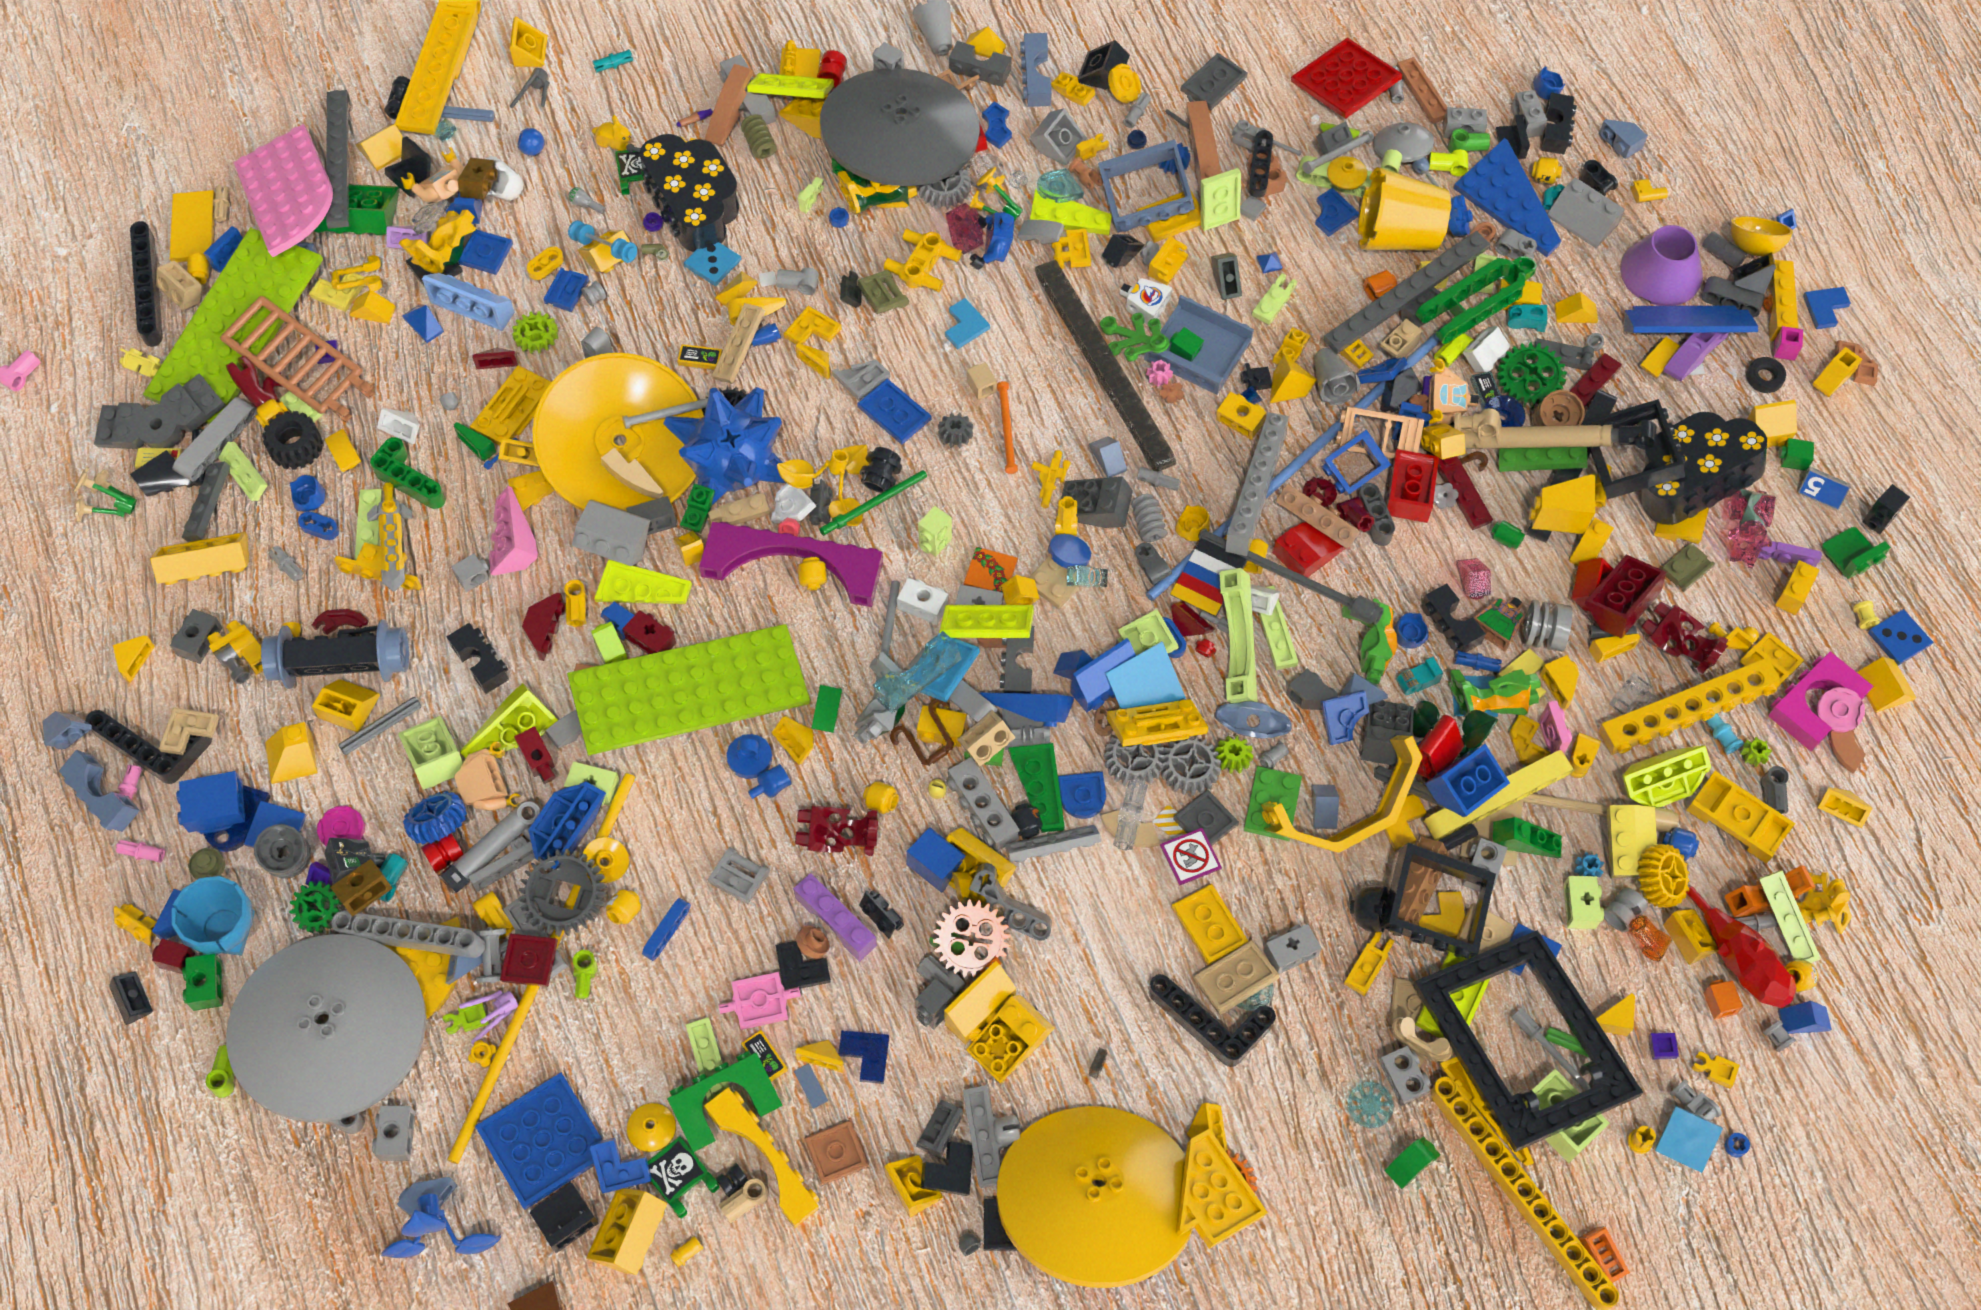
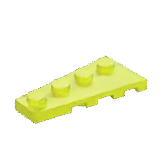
(1071, 215)
(639, 585)

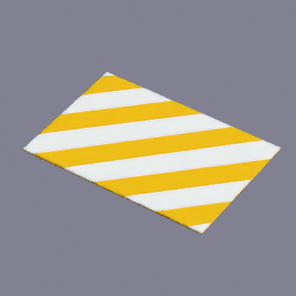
(1167, 824)

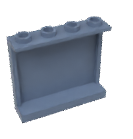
(1222, 347)

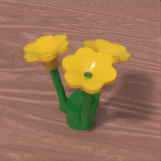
(995, 185)

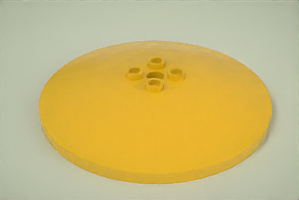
(584, 416)
(1085, 1230)

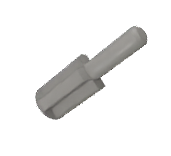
(1222, 623)

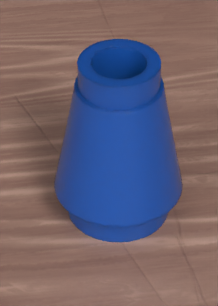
(766, 335)

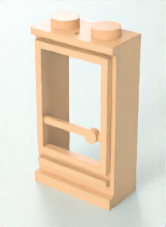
(1409, 436)

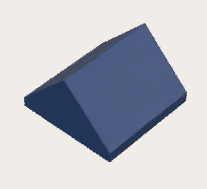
(934, 859)

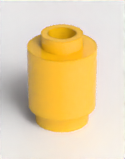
(198, 267)

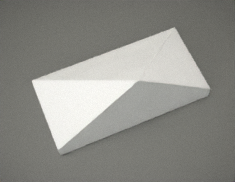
(399, 424)

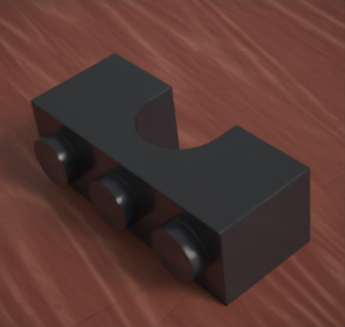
(1560, 111)
(1460, 634)
(469, 643)

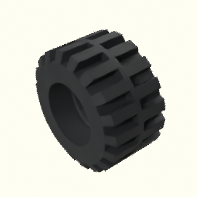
(289, 426)

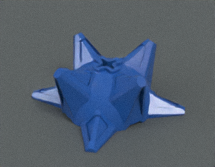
(730, 443)

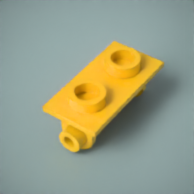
(129, 917)

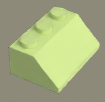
(1571, 1141)

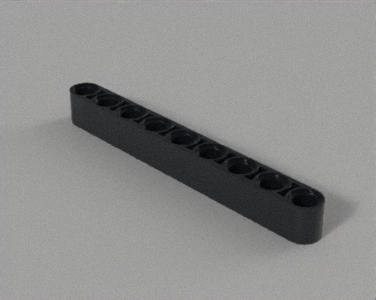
(1600, 406)

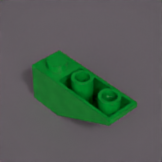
(1526, 838)

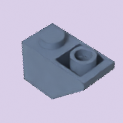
(1623, 137)
(63, 729)

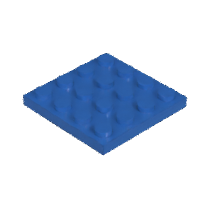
(541, 1140)

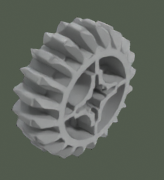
(947, 191)
(1151, 766)
(1209, 769)

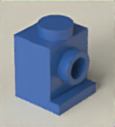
(618, 616)

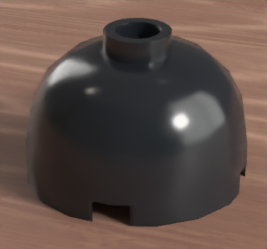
(1370, 907)

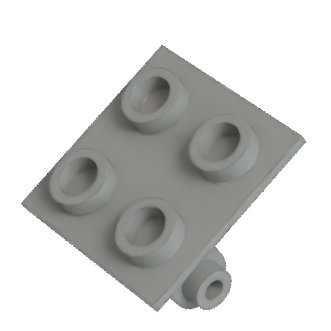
(1025, 730)

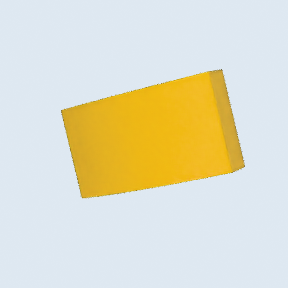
(1071, 89)
(1292, 345)
(1659, 357)
(342, 450)

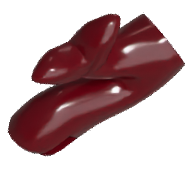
(249, 384)

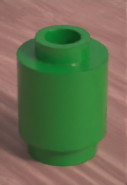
(1507, 534)

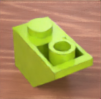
(608, 643)

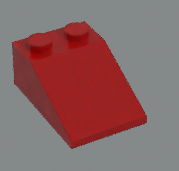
(1412, 485)
(1305, 549)

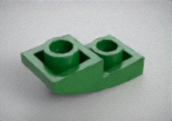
(698, 506)
(826, 708)

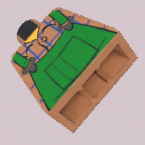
(1501, 621)

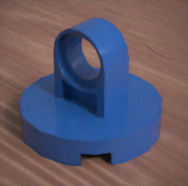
(749, 756)

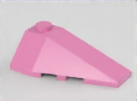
(513, 538)

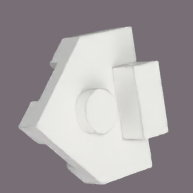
(791, 503)

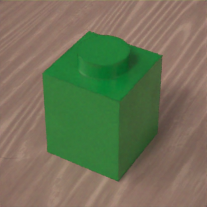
(1186, 344)
(1796, 454)

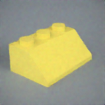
(1629, 834)

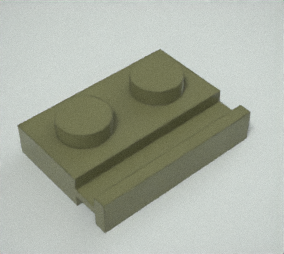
(1687, 567)

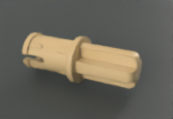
(221, 203)

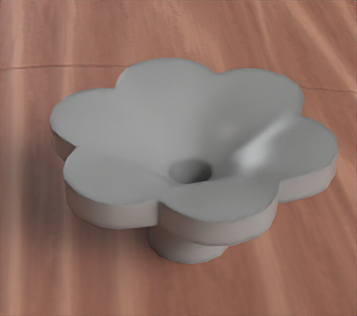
(1149, 252)
(1445, 500)

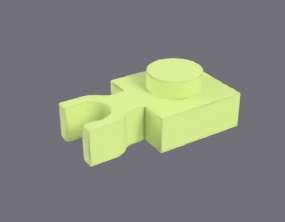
(809, 195)

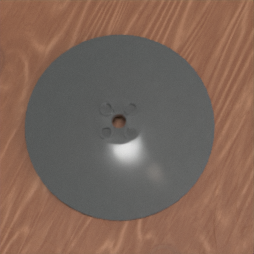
(898, 149)

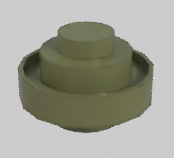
(206, 863)

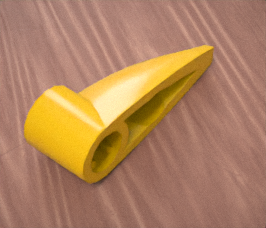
(769, 304)

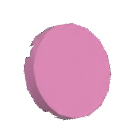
(1841, 709)

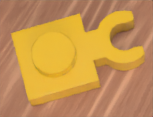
(1719, 1069)

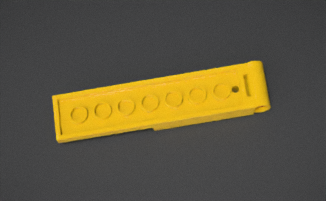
(438, 65)

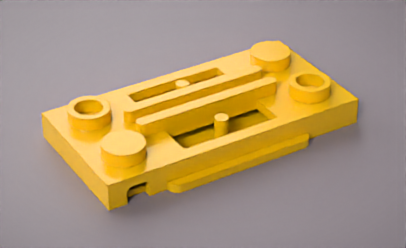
(511, 406)
(1157, 723)

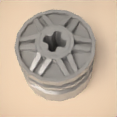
(1551, 626)

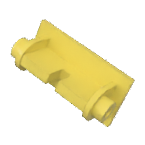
(133, 360)

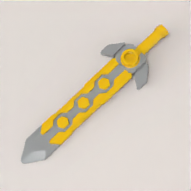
(390, 534)

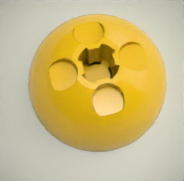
(1759, 235)

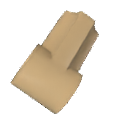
(741, 1202)

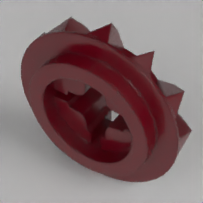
(1330, 491)

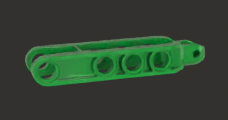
(1513, 272)

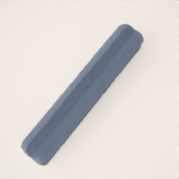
(468, 114)

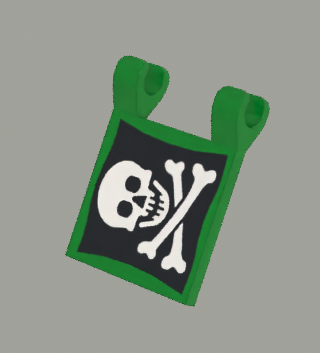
(628, 168)
(676, 1172)

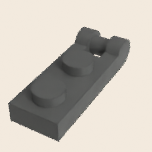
(1569, 354)

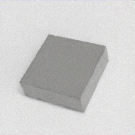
(1252, 208)

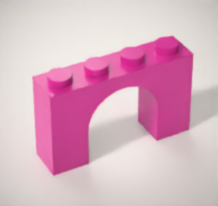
(1793, 712)

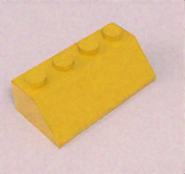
(201, 558)

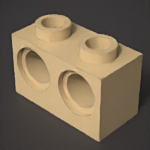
(178, 285)
(986, 738)

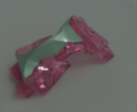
(1755, 514)

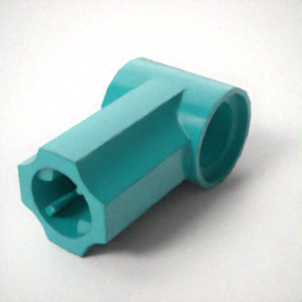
(392, 870)

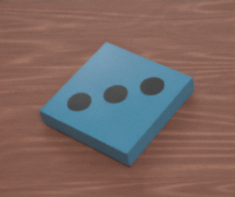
(713, 262)

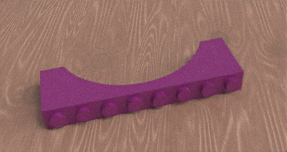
(736, 545)

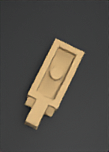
(741, 510)

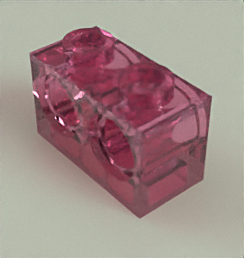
(964, 228)

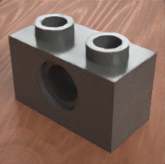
(195, 647)

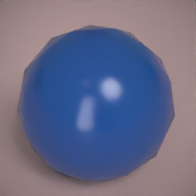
(531, 141)

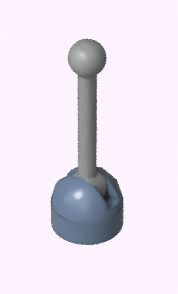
(1422, 166)

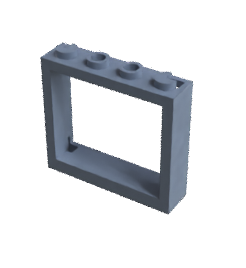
(1138, 160)

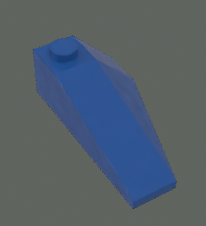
(1037, 707)

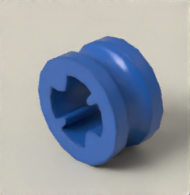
(1744, 1147)

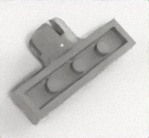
(523, 927)
(988, 1134)

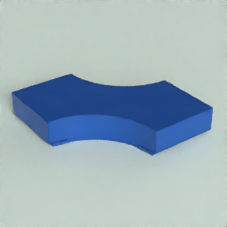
(997, 132)

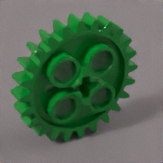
(1544, 363)

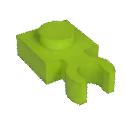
(468, 1018)

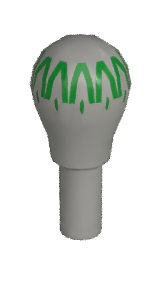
(580, 198)

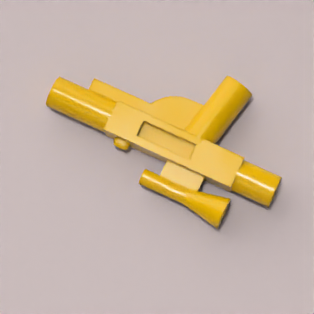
(1049, 475)

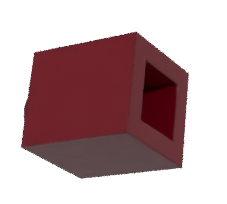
(171, 955)

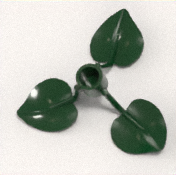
(1475, 726)

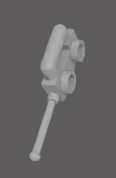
(1245, 129)

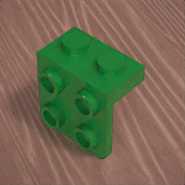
(1853, 552)

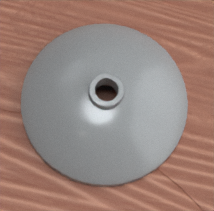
(1406, 137)

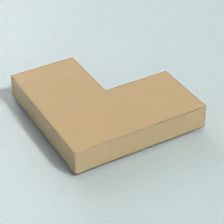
(182, 725)

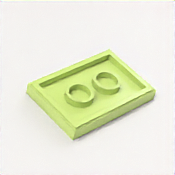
(1220, 199)

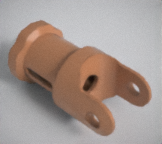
(1086, 174)

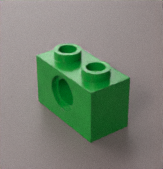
(210, 993)

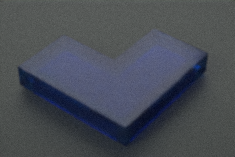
(872, 1050)

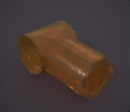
(1654, 941)

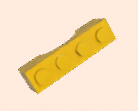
(1784, 298)

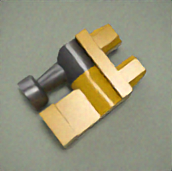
(234, 646)

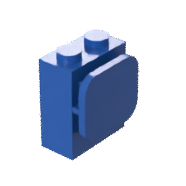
(211, 803)

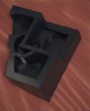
(159, 475)

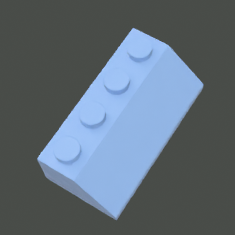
(468, 300)

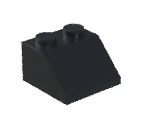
(1099, 63)

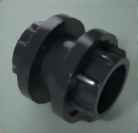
(881, 467)

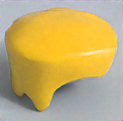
(1192, 522)

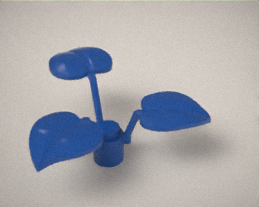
(428, 1221)

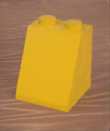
(1565, 506)

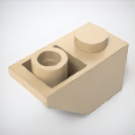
(1402, 339)

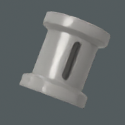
(1779, 1036)

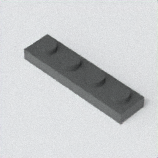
(206, 501)

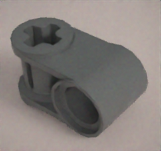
(1151, 563)

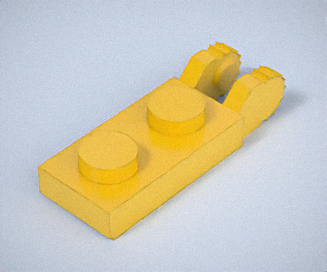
(1368, 965)

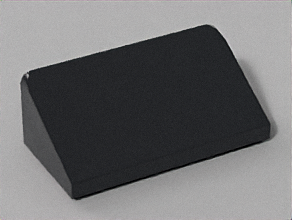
(130, 997)

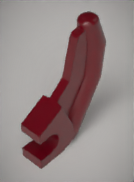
(337, 618)

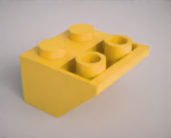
(345, 704)

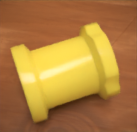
(1866, 615)

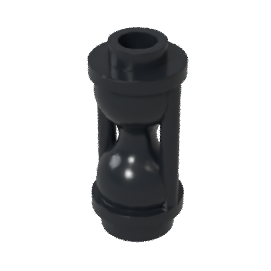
(398, 90)

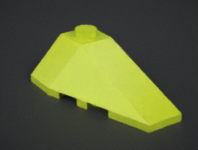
(514, 715)

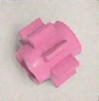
(1159, 373)

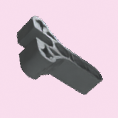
(994, 894)

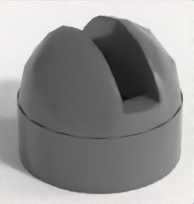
(968, 1244)

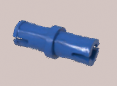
(1477, 661)

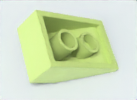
(431, 752)

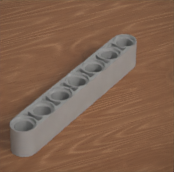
(394, 933)

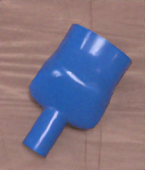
(771, 782)

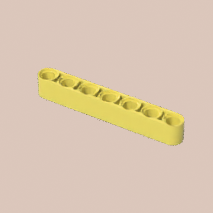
(1522, 784)

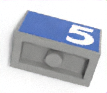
(1824, 488)

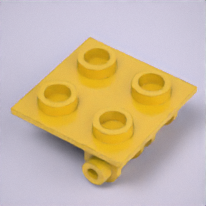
(799, 61)

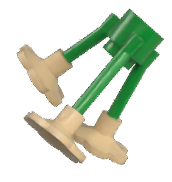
(123, 502)

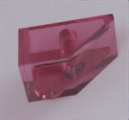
(1474, 578)

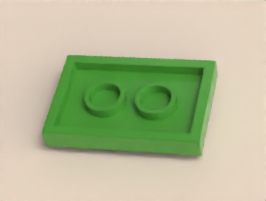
(1272, 787)

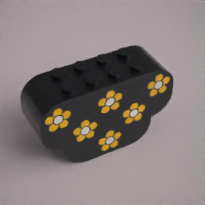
(690, 188)
(1719, 460)

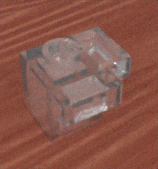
(1633, 695)

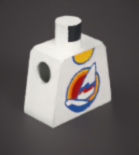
(1146, 298)

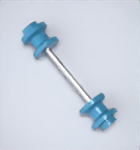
(619, 248)

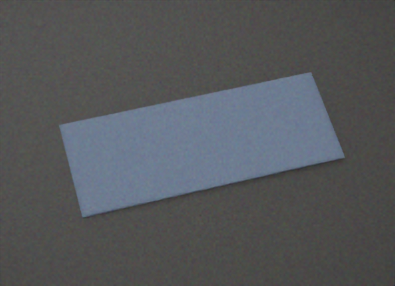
(811, 1086)

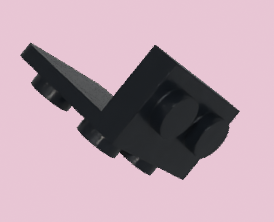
(413, 161)

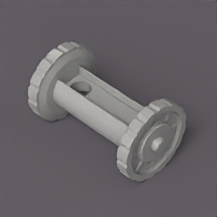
(491, 954)

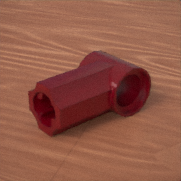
(1355, 513)

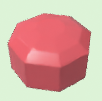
(789, 526)

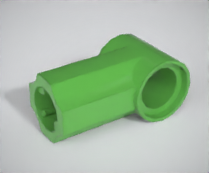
(1468, 141)

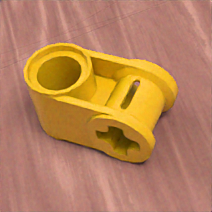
(1583, 754)

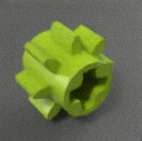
(1756, 752)

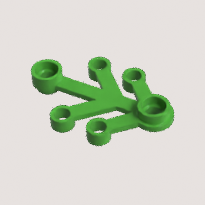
(1156, 343)

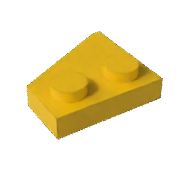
(530, 488)

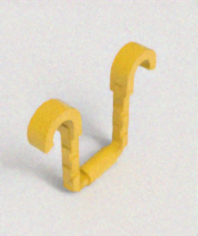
(373, 282)

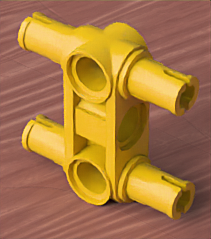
(922, 260)

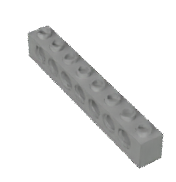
(1257, 484)

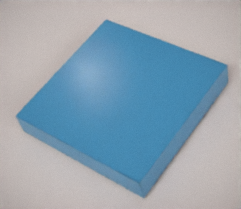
(1688, 1139)

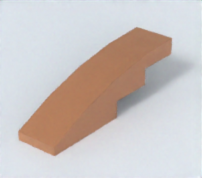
(727, 105)

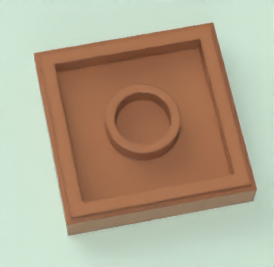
(836, 1152)

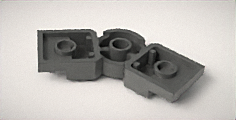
(179, 409)

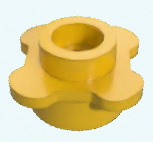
(480, 1046)

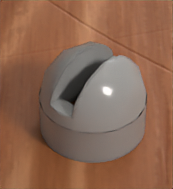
(1593, 339)
(449, 401)

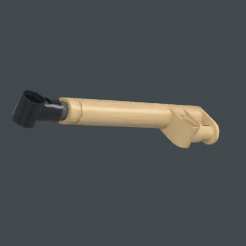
(1486, 432)

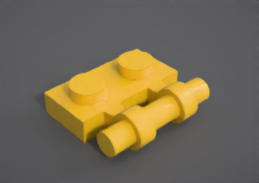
(1078, 249)

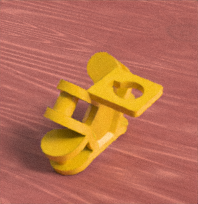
(1822, 905)

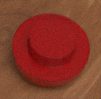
(1205, 648)

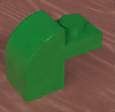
(1412, 1162)

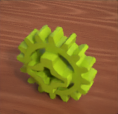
(535, 332)

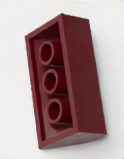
(1625, 595)

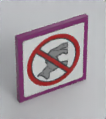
(1190, 856)

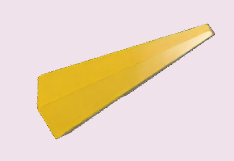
(1457, 1073)

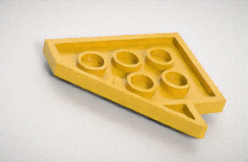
(1214, 1193)

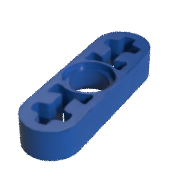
(666, 929)

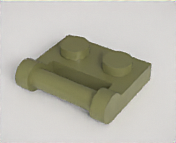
(878, 294)

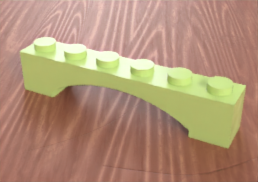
(1241, 678)

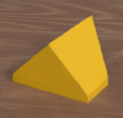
(1290, 381)

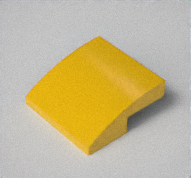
(1689, 529)
(1781, 656)

